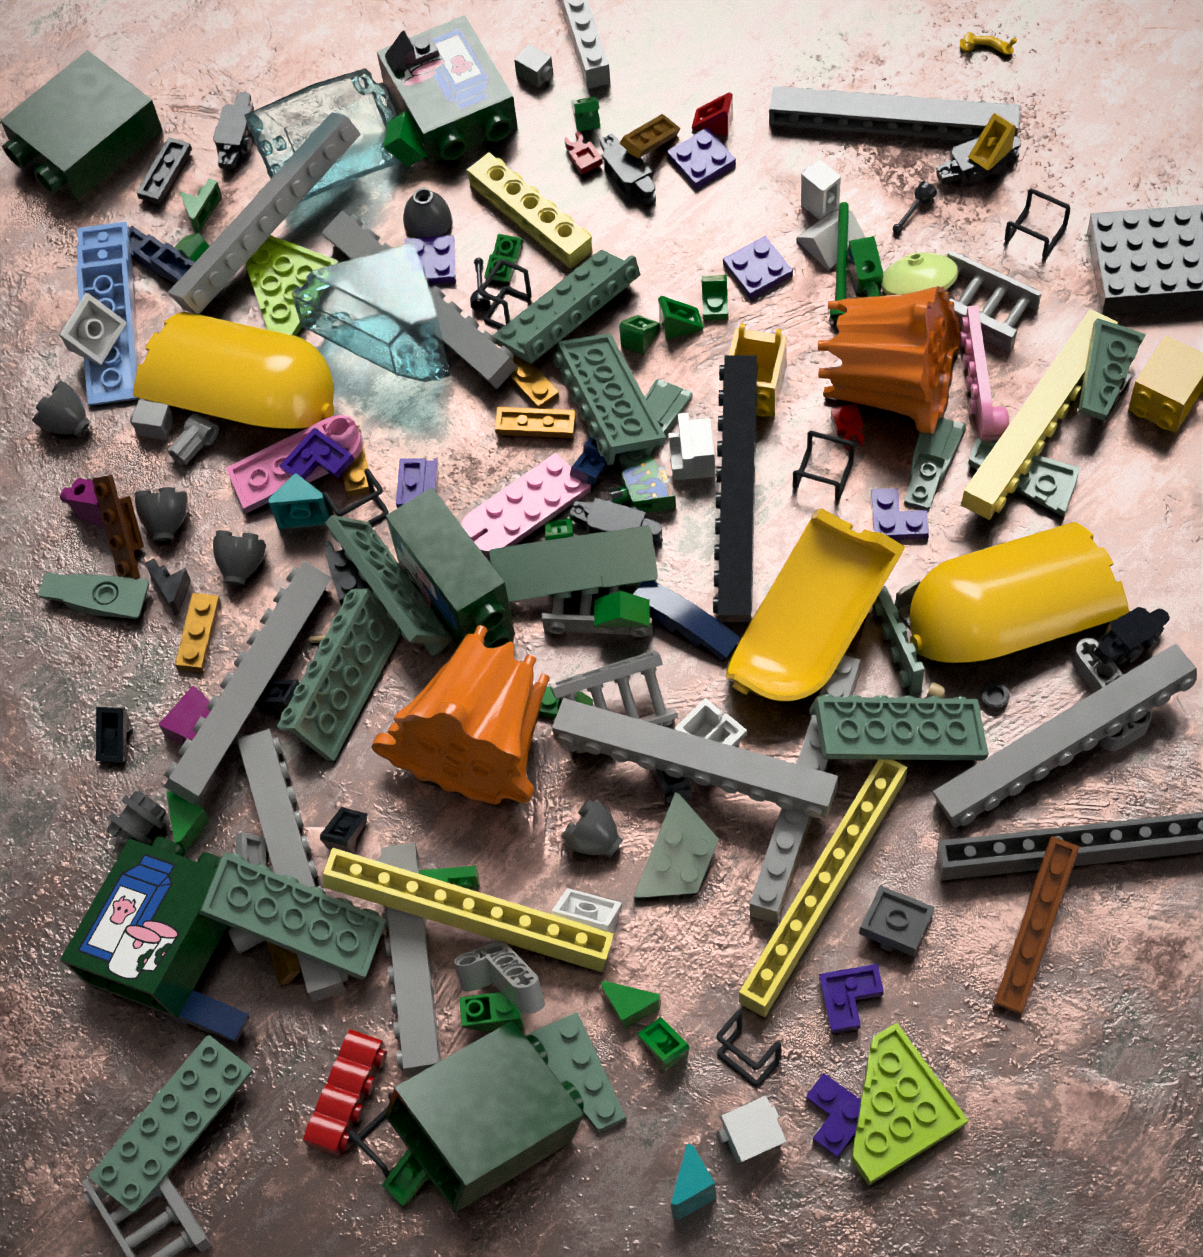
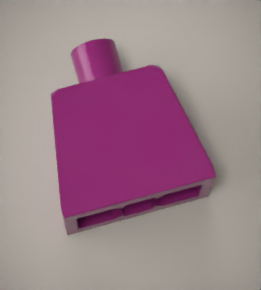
(83, 501)
(184, 715)

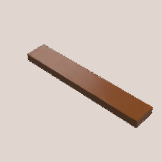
(1036, 925)

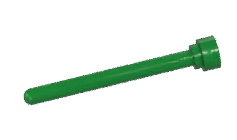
(841, 269)

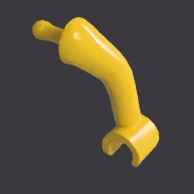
(1003, 47)

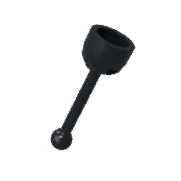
(923, 194)
(475, 296)

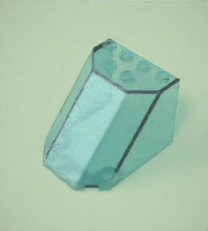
(289, 122)
(377, 311)

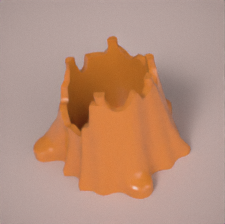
(895, 353)
(471, 724)

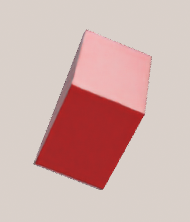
(715, 115)

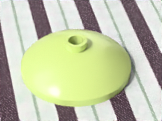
(919, 272)

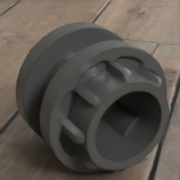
(136, 819)

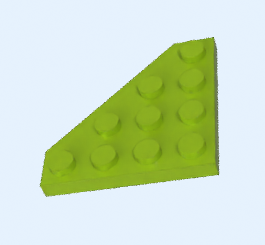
(274, 273)
(900, 1107)

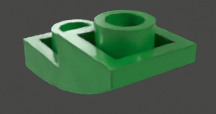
(505, 248)

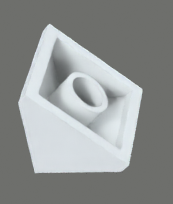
(822, 238)
(92, 330)
(588, 909)

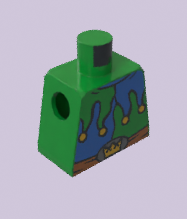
(865, 266)
(646, 486)

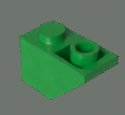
(488, 1012)

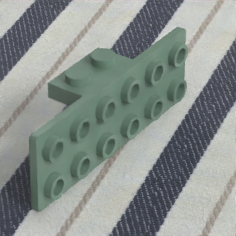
(576, 563)
(170, 1124)

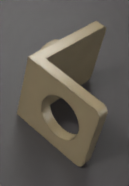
(904, 600)

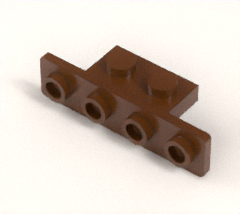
(119, 525)

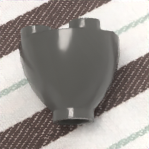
(427, 214)
(62, 412)
(161, 512)
(237, 555)
(594, 831)

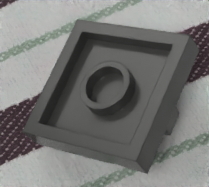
(896, 921)

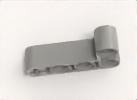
(1084, 663)
(504, 968)

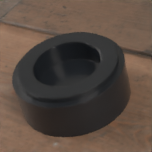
(994, 696)

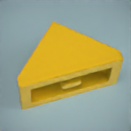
(993, 142)

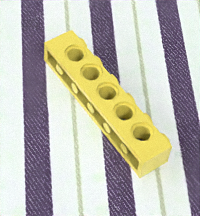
(530, 210)

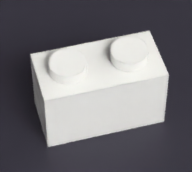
(820, 189)

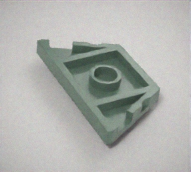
(679, 853)

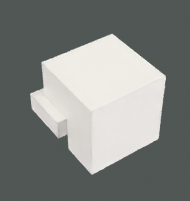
(692, 449)
(709, 723)
(751, 1129)

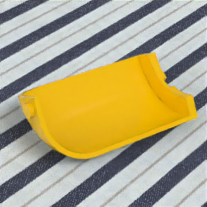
(236, 373)
(1015, 596)
(812, 609)

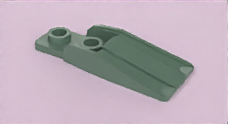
(666, 403)
(932, 461)
(97, 593)

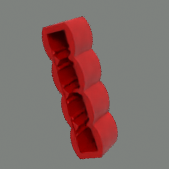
(343, 1094)

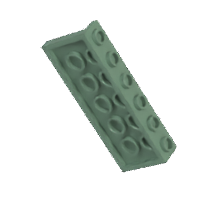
(567, 305)
(607, 395)
(389, 583)
(341, 674)
(900, 728)
(293, 915)

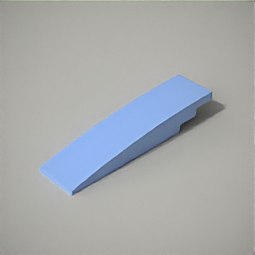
(107, 275)

